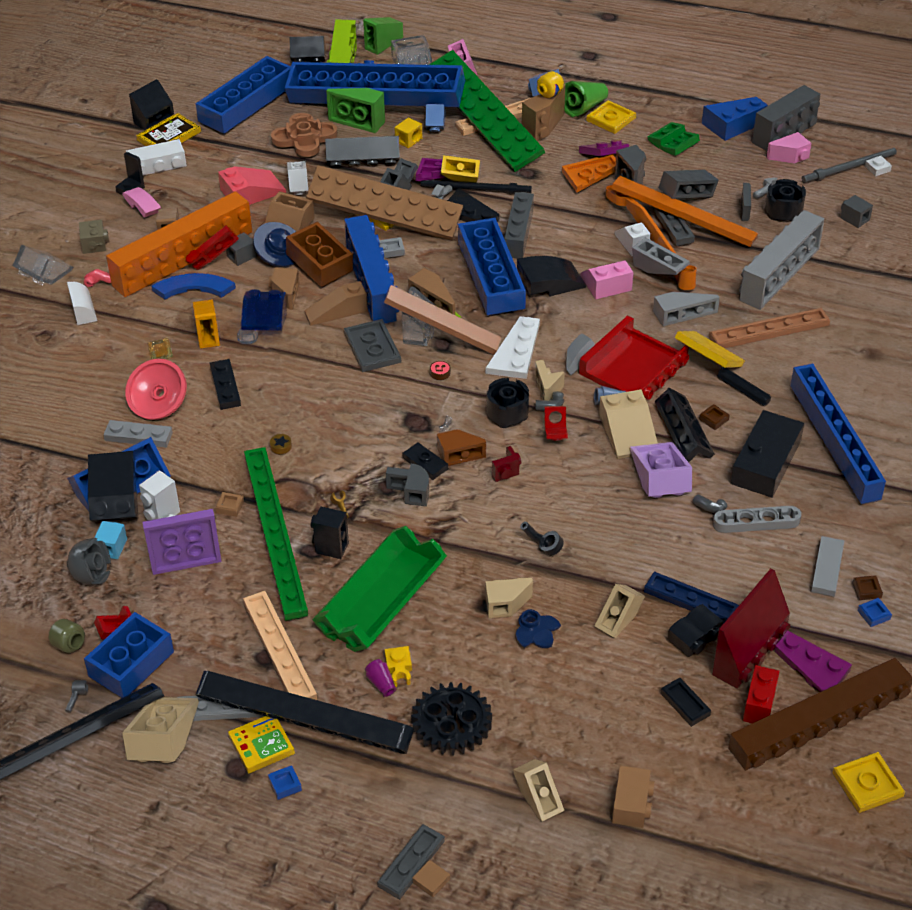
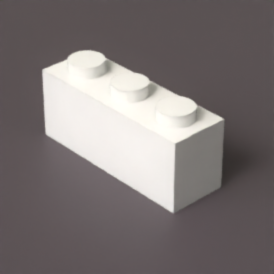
(160, 157)

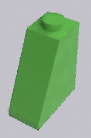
(380, 32)

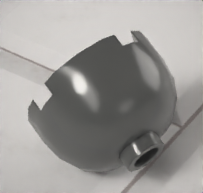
(89, 562)

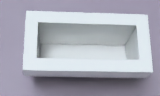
(81, 303)

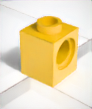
(409, 132)

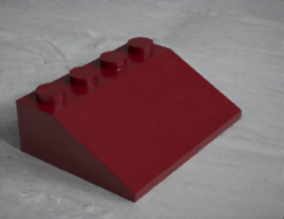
(751, 632)

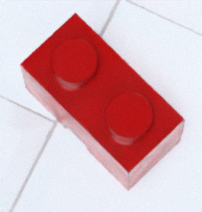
(761, 694)

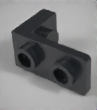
(134, 174)

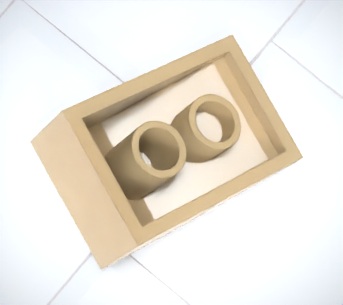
(627, 421)
(160, 730)

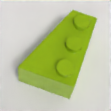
(343, 42)

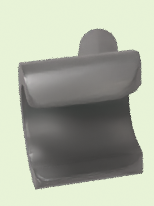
(79, 687)

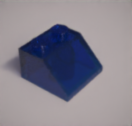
(264, 310)

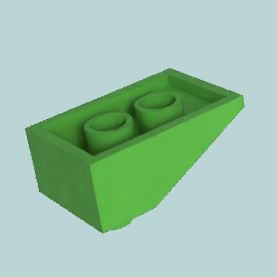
(357, 108)

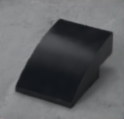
(549, 275)

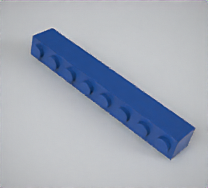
(838, 434)

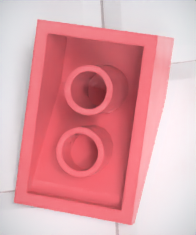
(250, 183)

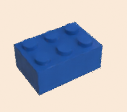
(129, 655)

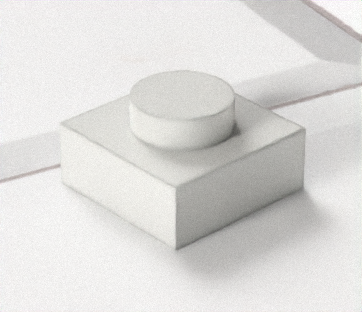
(878, 165)

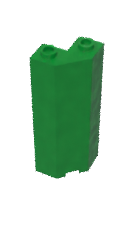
(379, 589)

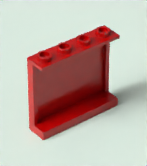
(631, 360)

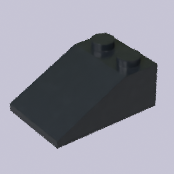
(112, 486)

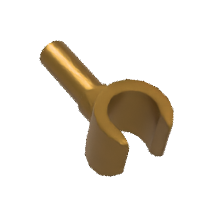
(339, 502)

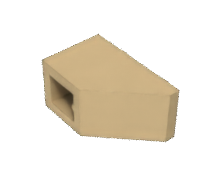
(507, 596)

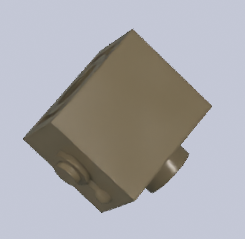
(93, 236)

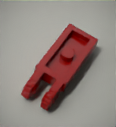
(212, 248)

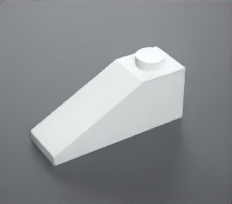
(297, 177)

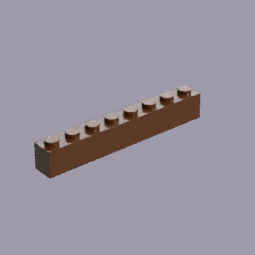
(820, 714)

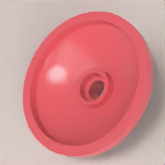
(148, 382)

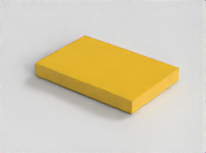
(709, 349)

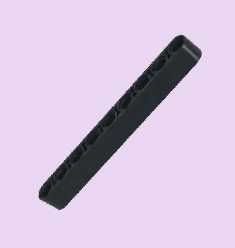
(305, 712)

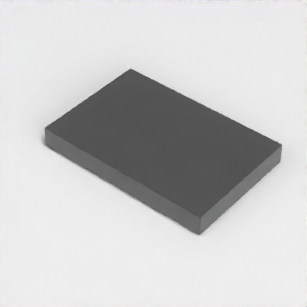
(372, 345)

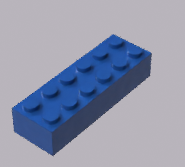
(243, 95)
(370, 266)
(491, 266)

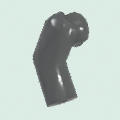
(557, 400)
(709, 505)

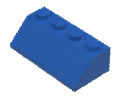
(147, 463)

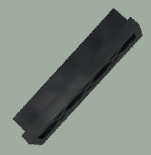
(683, 425)

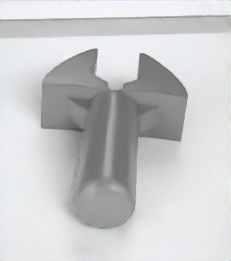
(440, 191)
(761, 192)

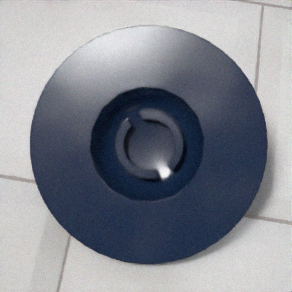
(270, 243)

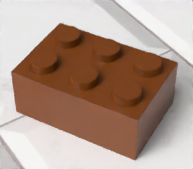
(319, 254)

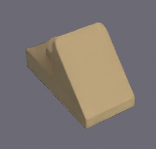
(548, 381)

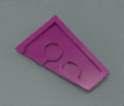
(813, 662)

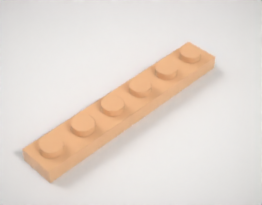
(278, 645)

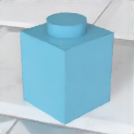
(113, 536)

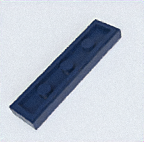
(687, 596)

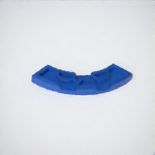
(205, 282)

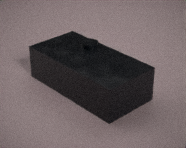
(767, 453)

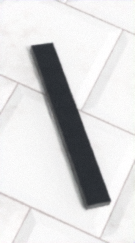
(79, 729)

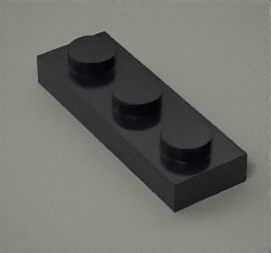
(225, 384)

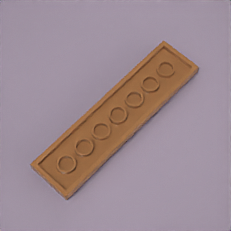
(384, 202)

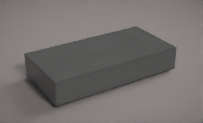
(746, 201)

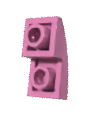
(142, 200)

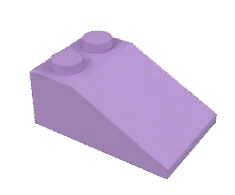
(662, 469)

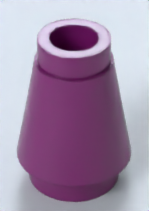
(380, 676)

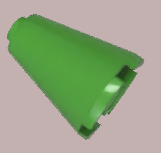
(583, 96)

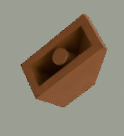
(460, 447)

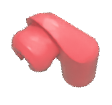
(96, 276)

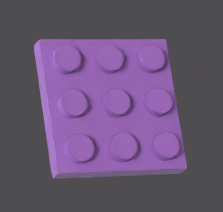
(182, 541)

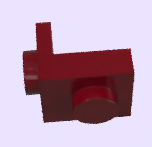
(507, 466)

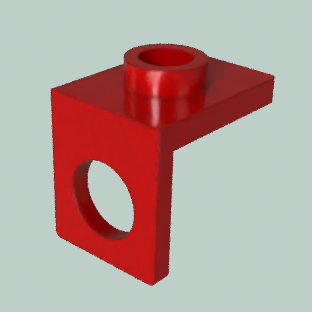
(558, 430)

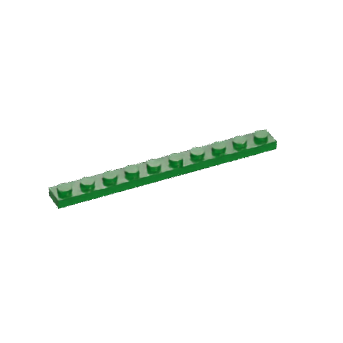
(276, 534)

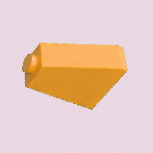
(206, 323)

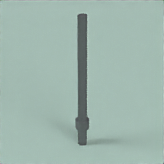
(820, 174)

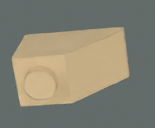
(619, 609)
(538, 789)

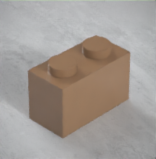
(632, 795)

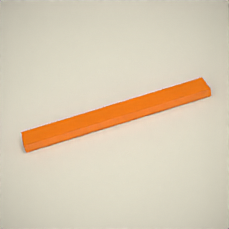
(685, 211)

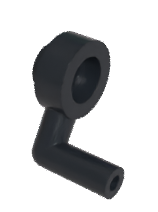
(550, 542)

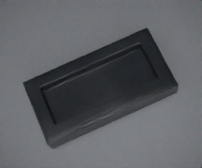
(685, 701)

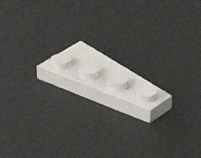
(516, 351)

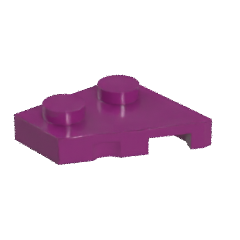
(603, 148)
(429, 169)

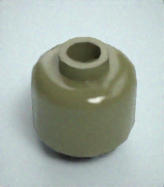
(66, 635)

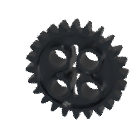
(431, 719)

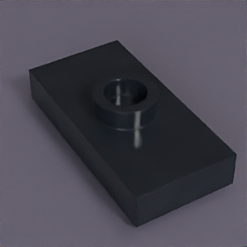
(425, 458)

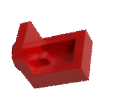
(108, 623)

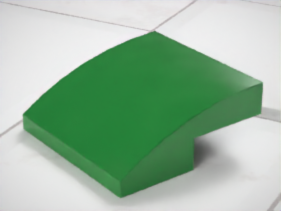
(673, 138)

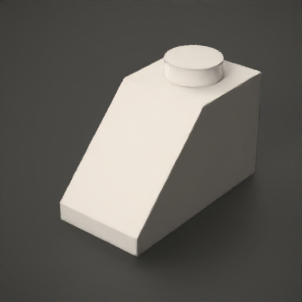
(631, 235)

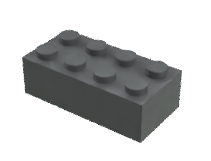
(786, 116)

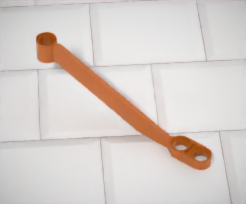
(686, 277)

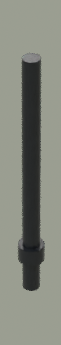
(511, 187)

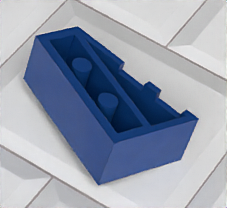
(732, 117)

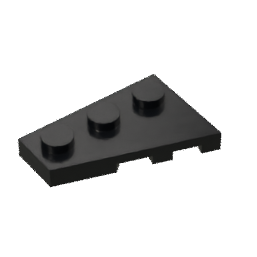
(472, 208)

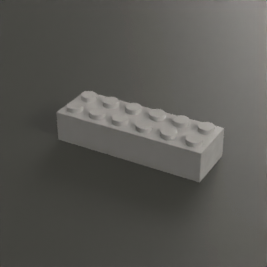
(781, 259)

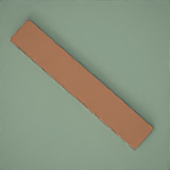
(442, 319)
(770, 328)

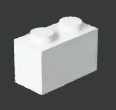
(159, 496)

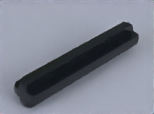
(744, 386)

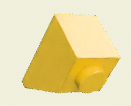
(460, 169)

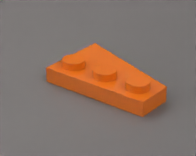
(589, 171)

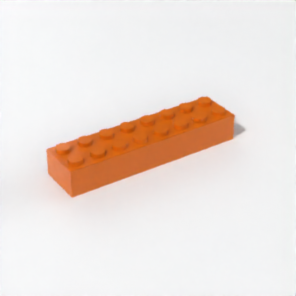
(166, 248)

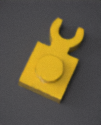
(399, 663)

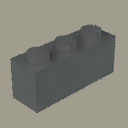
(688, 183)

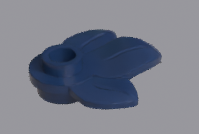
(536, 629)

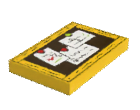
(170, 129)

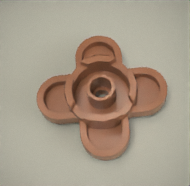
(304, 134)

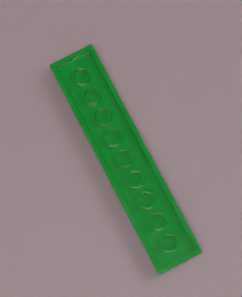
(493, 119)

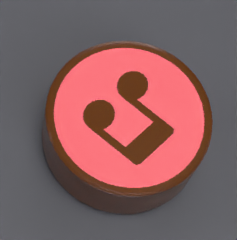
(440, 370)

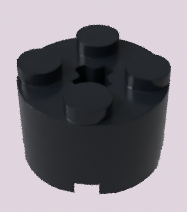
(785, 200)
(507, 402)

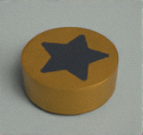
(280, 444)

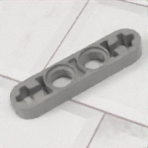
(757, 522)

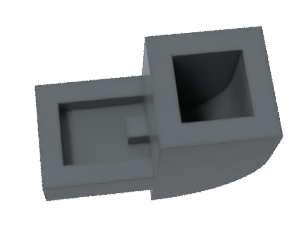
(401, 175)
(412, 481)

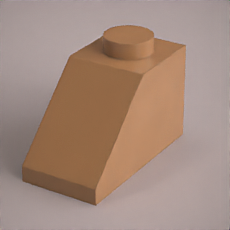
(286, 281)

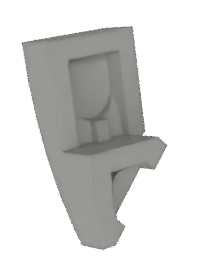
(576, 351)

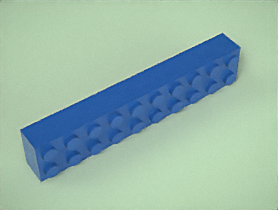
(400, 82)

